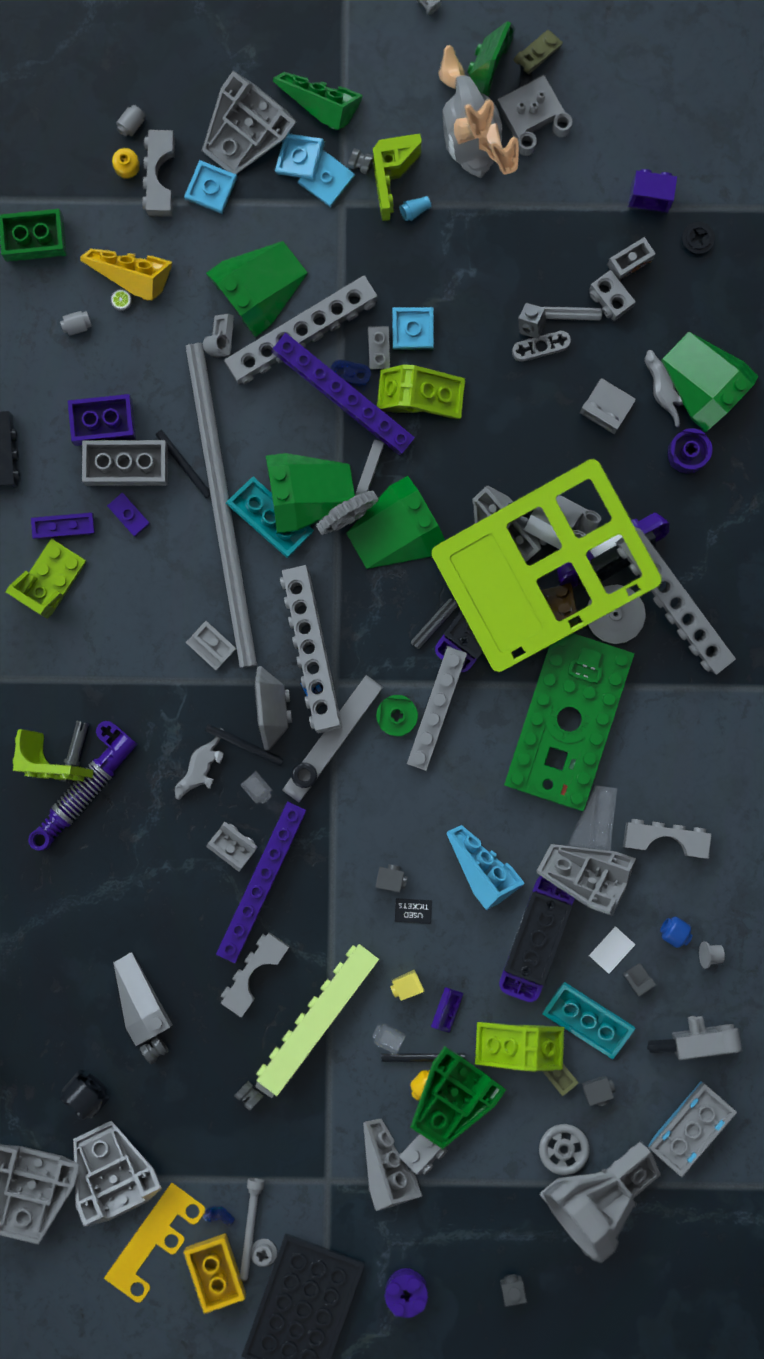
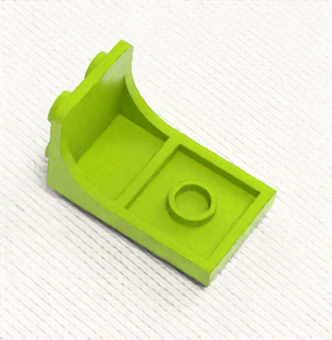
(31, 760)

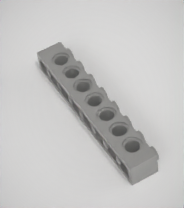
(360, 288)
(301, 577)
(721, 655)

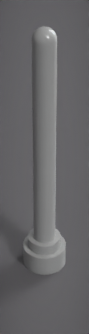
(255, 1186)

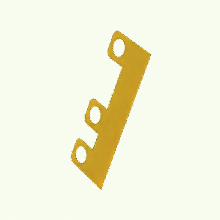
(150, 1233)

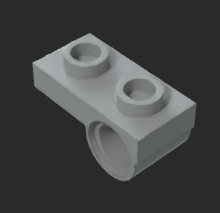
(220, 343)
(379, 347)

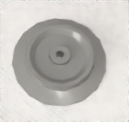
(625, 625)

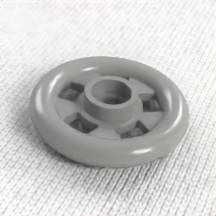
(546, 1152)

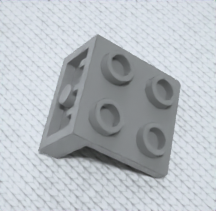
(607, 406)

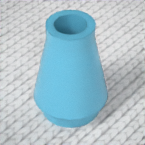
(413, 208)

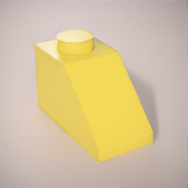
(407, 985)

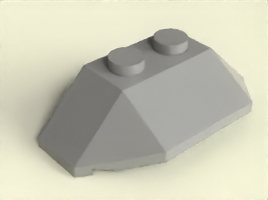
(491, 501)

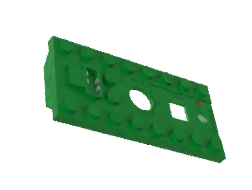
(578, 676)

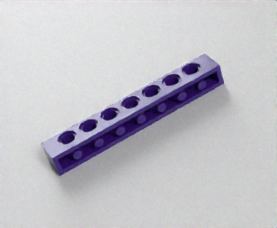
(342, 394)
(261, 882)

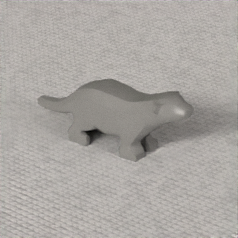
(663, 387)
(199, 768)

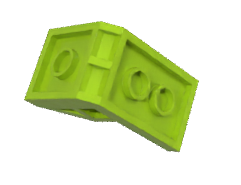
(397, 156)
(420, 389)
(48, 579)
(519, 1046)

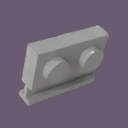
(211, 645)

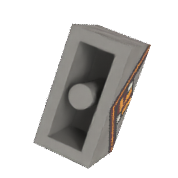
(631, 259)

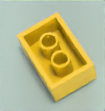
(215, 1273)

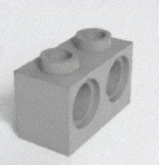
(616, 293)

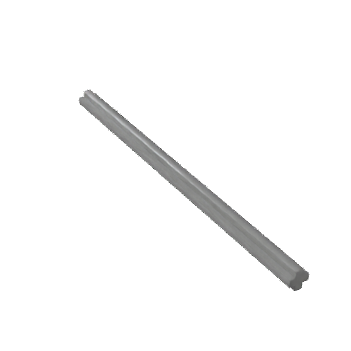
(221, 510)

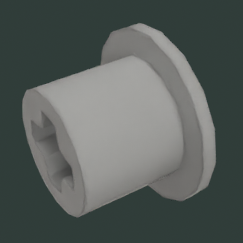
(710, 954)
(263, 1252)

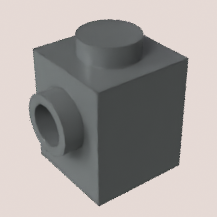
(532, 320)
(391, 878)
(598, 1091)
(513, 1290)

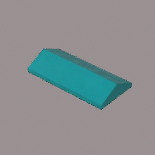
(255, 506)
(588, 1020)

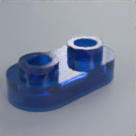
(351, 370)

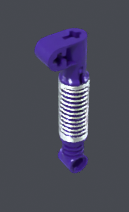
(82, 791)

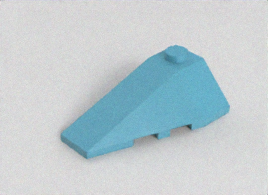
(486, 875)

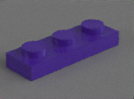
(62, 525)

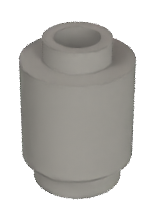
(130, 120)
(75, 323)

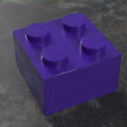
(652, 191)

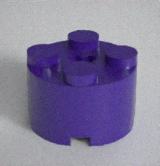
(699, 445)
(415, 1285)

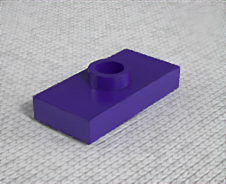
(128, 514)
(447, 1010)

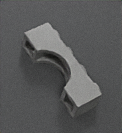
(160, 149)
(694, 843)
(239, 996)

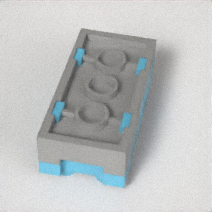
(691, 1128)

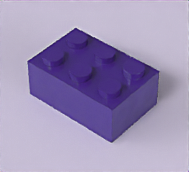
(101, 419)

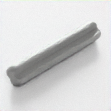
(573, 313)

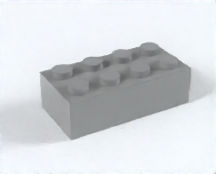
(125, 463)

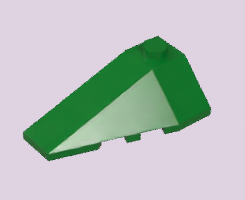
(326, 104)

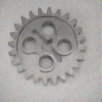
(347, 512)

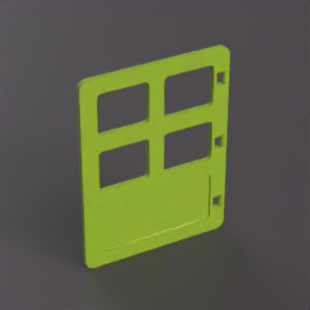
(502, 592)

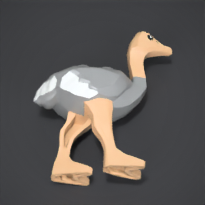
(473, 123)

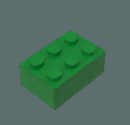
(32, 235)

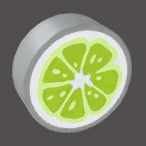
(121, 300)

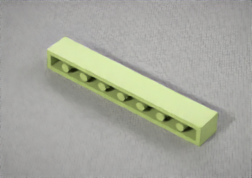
(317, 1020)

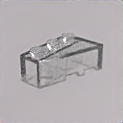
(596, 822)

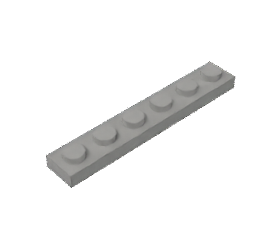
(437, 708)

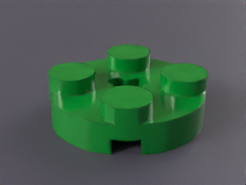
(388, 723)

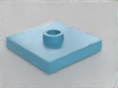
(299, 156)
(329, 179)
(210, 187)
(413, 328)

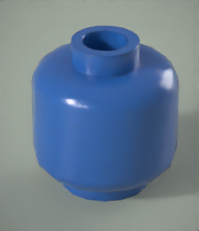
(676, 932)

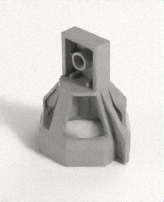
(599, 1219)

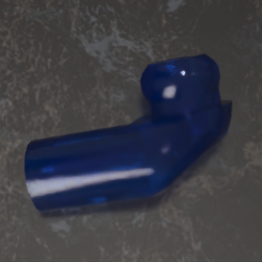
(218, 1212)

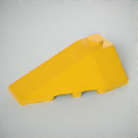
(137, 275)

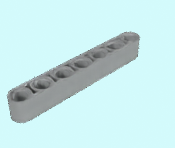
(332, 740)

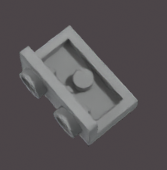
(232, 846)
(421, 1155)

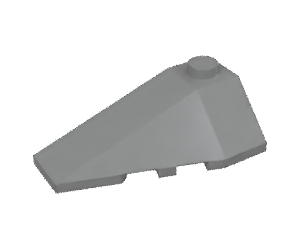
(140, 1006)
(387, 1174)

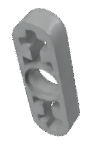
(545, 338)
(370, 467)

